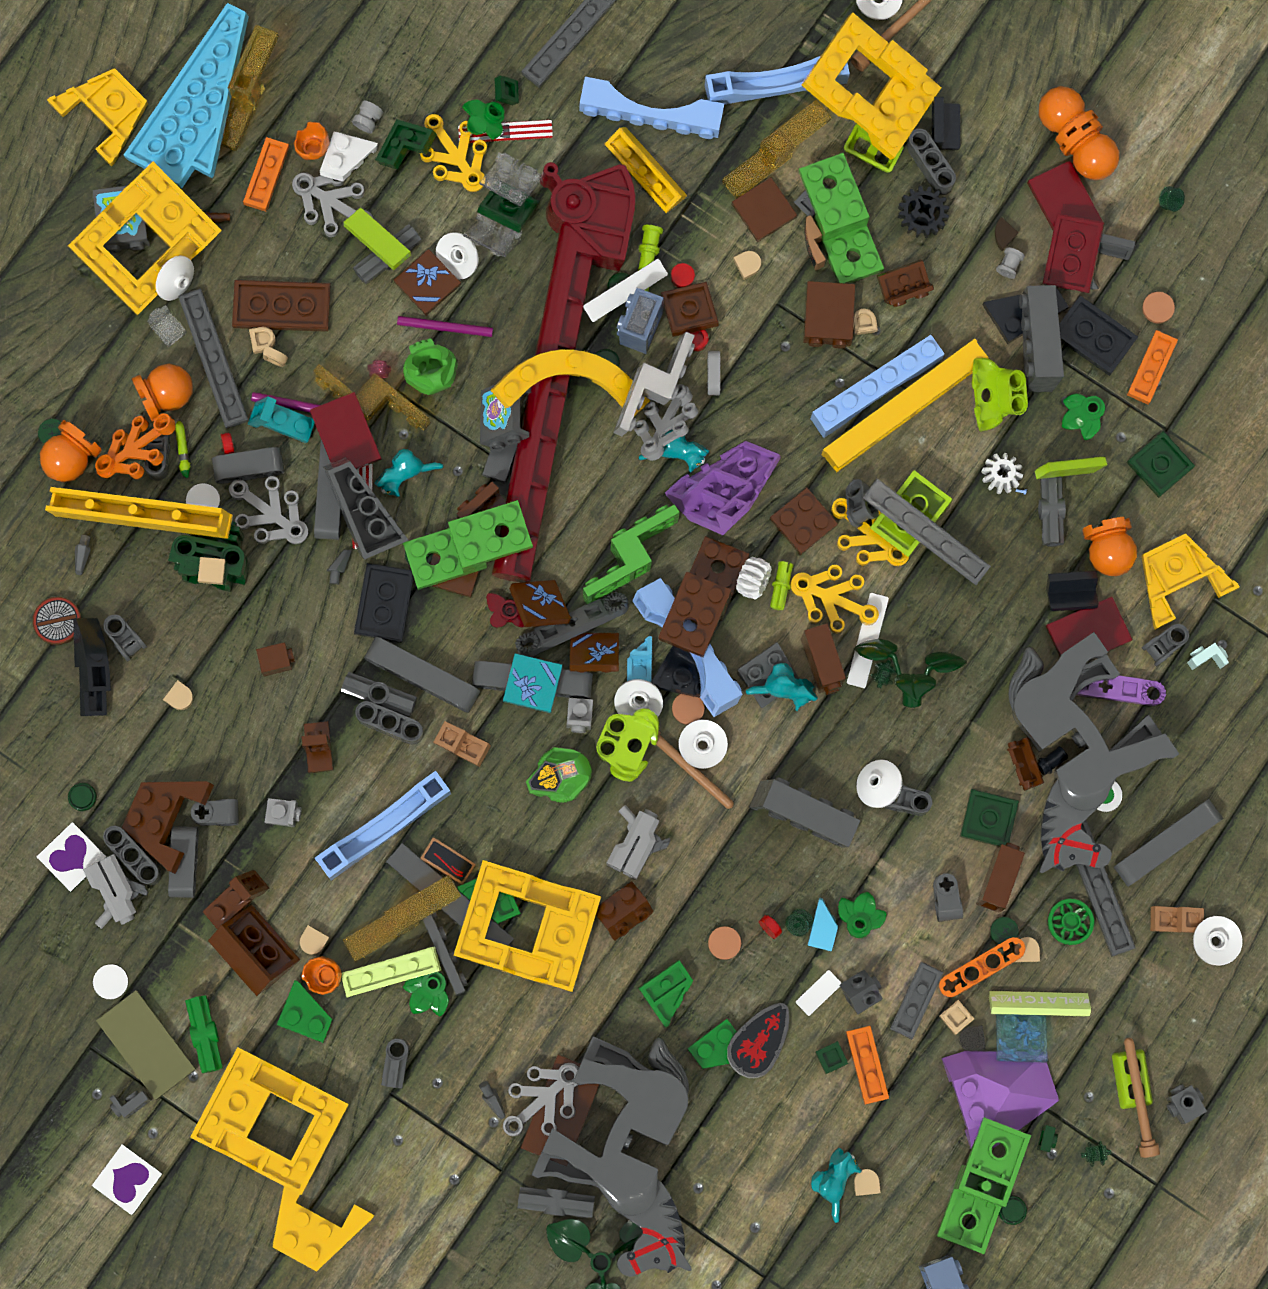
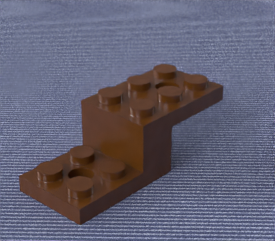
(703, 597)

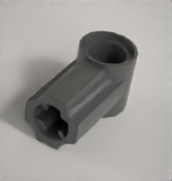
(395, 1066)

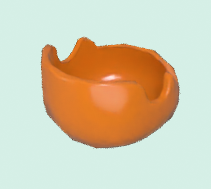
(312, 141)
(321, 975)

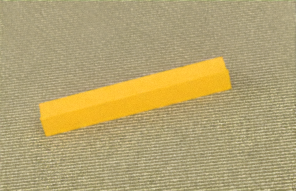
(903, 407)
(140, 512)

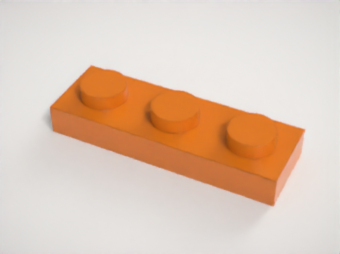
(266, 174)
(1152, 367)
(867, 1065)

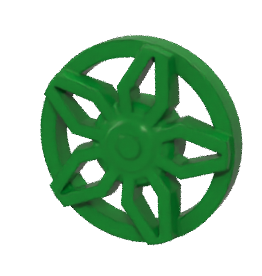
(1070, 921)

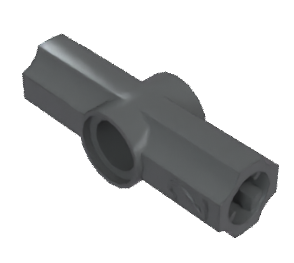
(373, 266)
(1052, 511)
(364, 688)
(556, 1202)

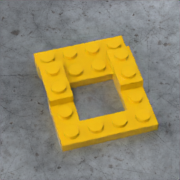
(898, 104)
(166, 212)
(560, 936)
(238, 1105)

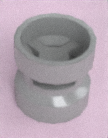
(367, 117)

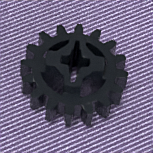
(931, 206)

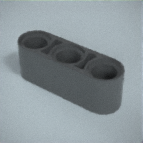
(930, 150)
(248, 465)
(380, 714)
(126, 845)
(184, 881)

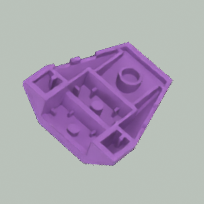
(726, 489)
(998, 1090)

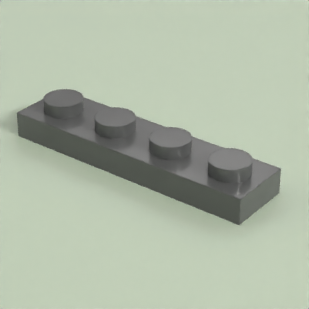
(448, 960)

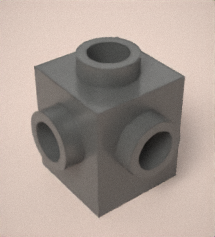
(861, 991)
(1194, 1103)

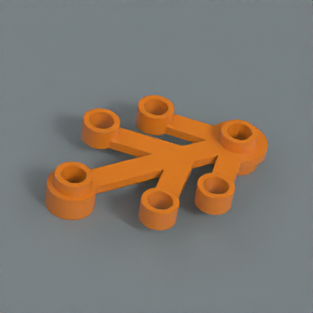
(112, 463)

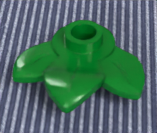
(482, 118)
(1080, 417)
(861, 911)
(425, 996)

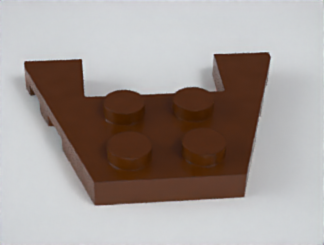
(155, 812)

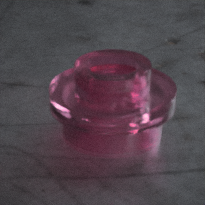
(380, 368)

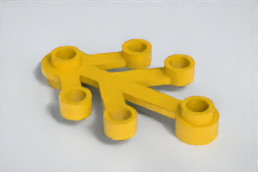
(456, 156)
(869, 538)
(831, 597)

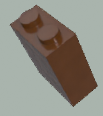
(829, 314)
(823, 659)
(1000, 877)

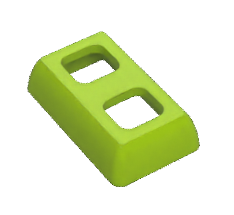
(869, 156)
(1123, 1079)

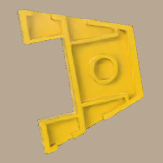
(113, 102)
(1175, 567)
(311, 1237)

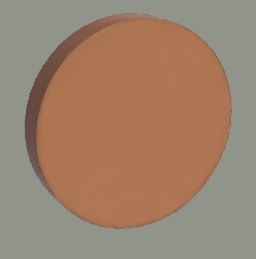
(1158, 307)
(687, 709)
(724, 943)

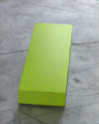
(377, 238)
(1070, 467)

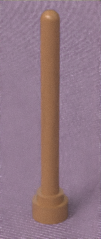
(860, 62)
(694, 772)
(1148, 1145)

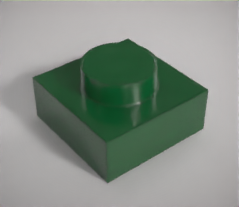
(506, 90)
(831, 1057)
(1047, 1139)

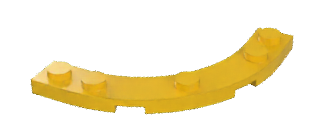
(564, 362)

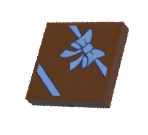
(427, 282)
(539, 603)
(595, 652)

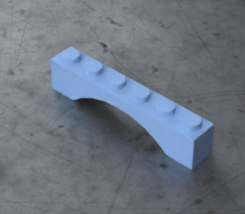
(744, 86)
(603, 99)
(877, 384)
(717, 687)
(384, 826)

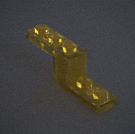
(247, 86)
(776, 149)
(373, 397)
(402, 918)

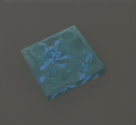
(1021, 1038)

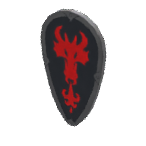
(759, 1042)

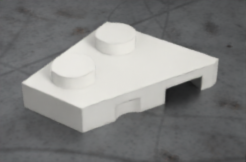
(345, 155)

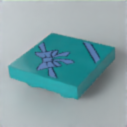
(532, 683)

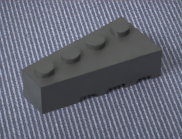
(1041, 338)
(364, 514)
(805, 812)

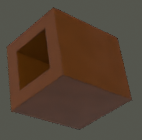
(275, 659)

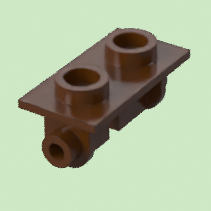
(1026, 764)

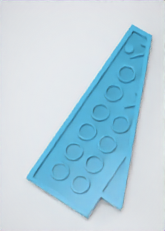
(192, 115)

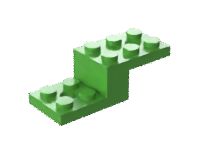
(841, 219)
(468, 545)
(630, 553)
(983, 1185)

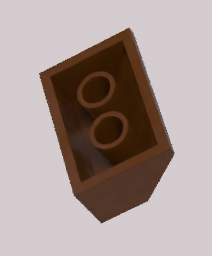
(253, 950)

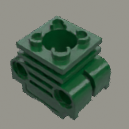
(211, 547)

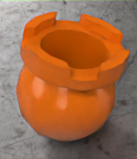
(1064, 112)
(1093, 153)
(165, 389)
(67, 454)
(1111, 547)

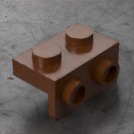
(904, 283)
(486, 498)
(623, 911)

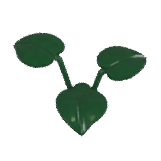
(911, 685)
(570, 1238)

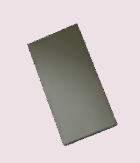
(146, 1045)

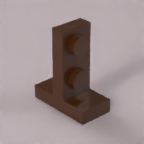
(318, 747)
(235, 898)

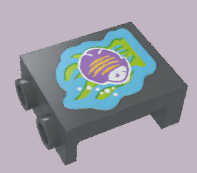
(131, 234)
(499, 424)

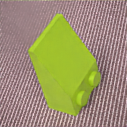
(922, 496)

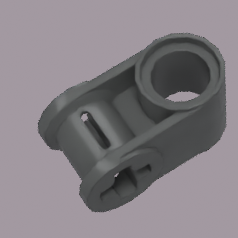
(161, 443)
(857, 508)
(126, 639)
(1163, 646)
(906, 799)
(221, 813)
(947, 904)

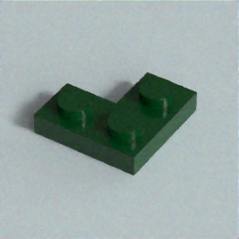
(400, 139)

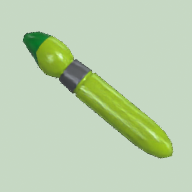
(182, 449)

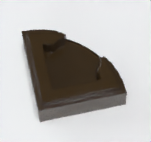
(1004, 234)

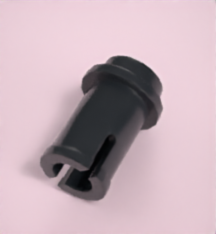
(1052, 760)

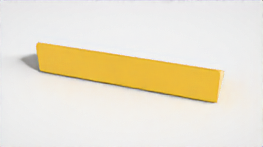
(645, 169)

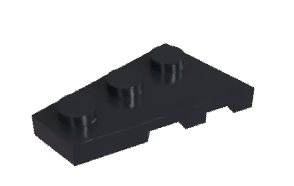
(1008, 315)
(679, 674)

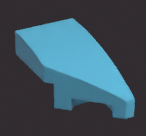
(640, 661)
(823, 928)

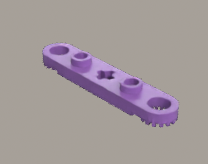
(1125, 690)

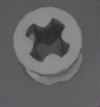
(1010, 262)

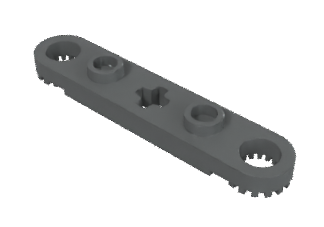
(584, 618)

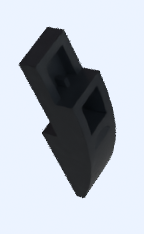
(93, 665)

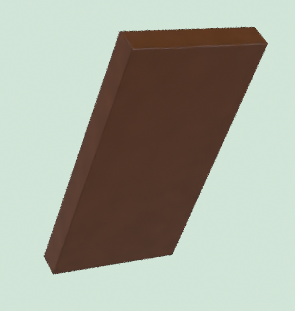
(281, 305)
(570, 1128)

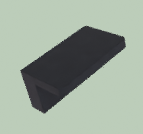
(945, 124)
(1072, 591)

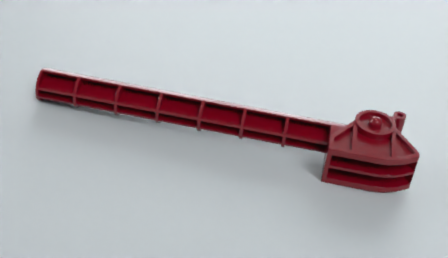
(593, 229)

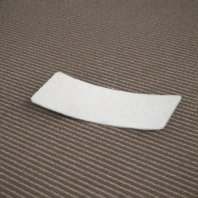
(818, 993)

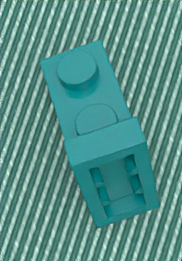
(281, 419)

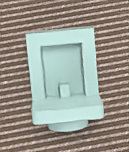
(1201, 655)

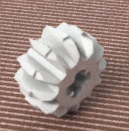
(1010, 479)
(753, 577)

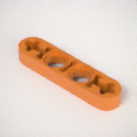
(980, 964)

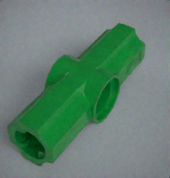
(204, 1034)

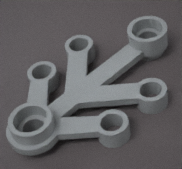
(327, 199)
(654, 446)
(271, 514)
(546, 1097)

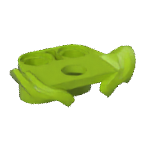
(1006, 390)
(641, 726)

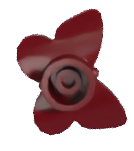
(503, 611)

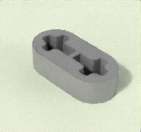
(713, 373)

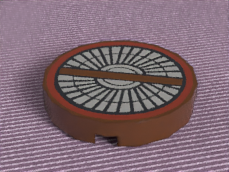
(54, 620)

